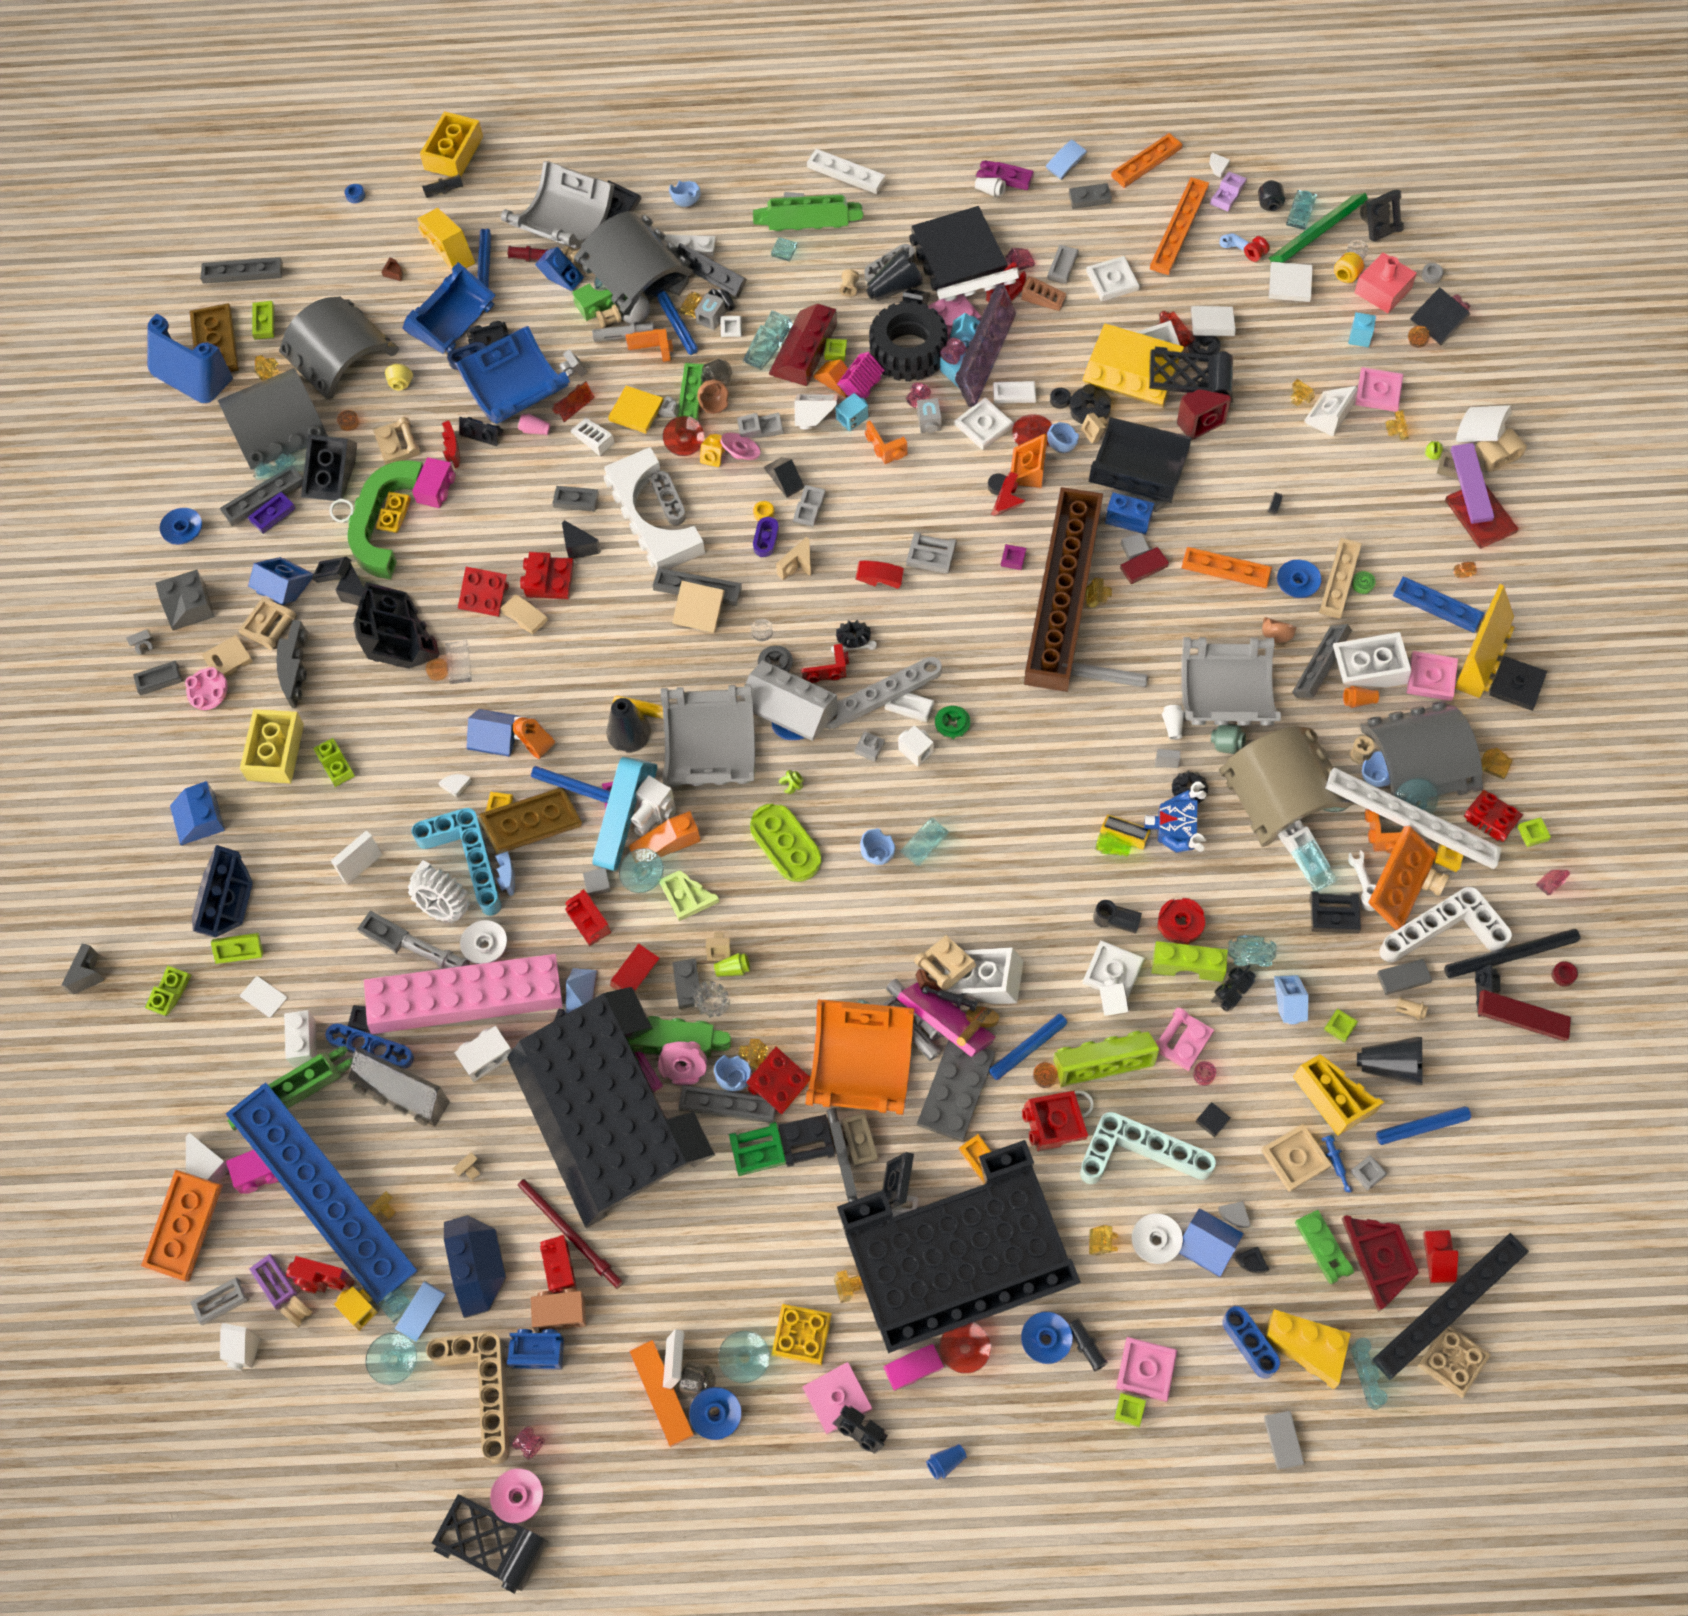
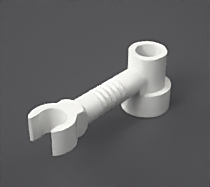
(1368, 888)

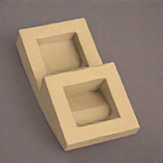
(524, 613)

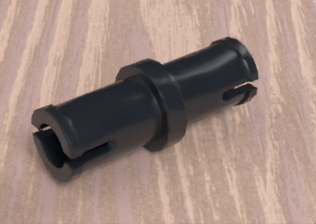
(442, 186)
(1087, 1345)

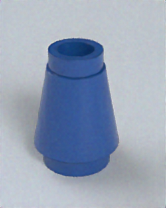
(945, 1461)

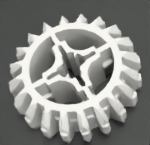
(439, 895)

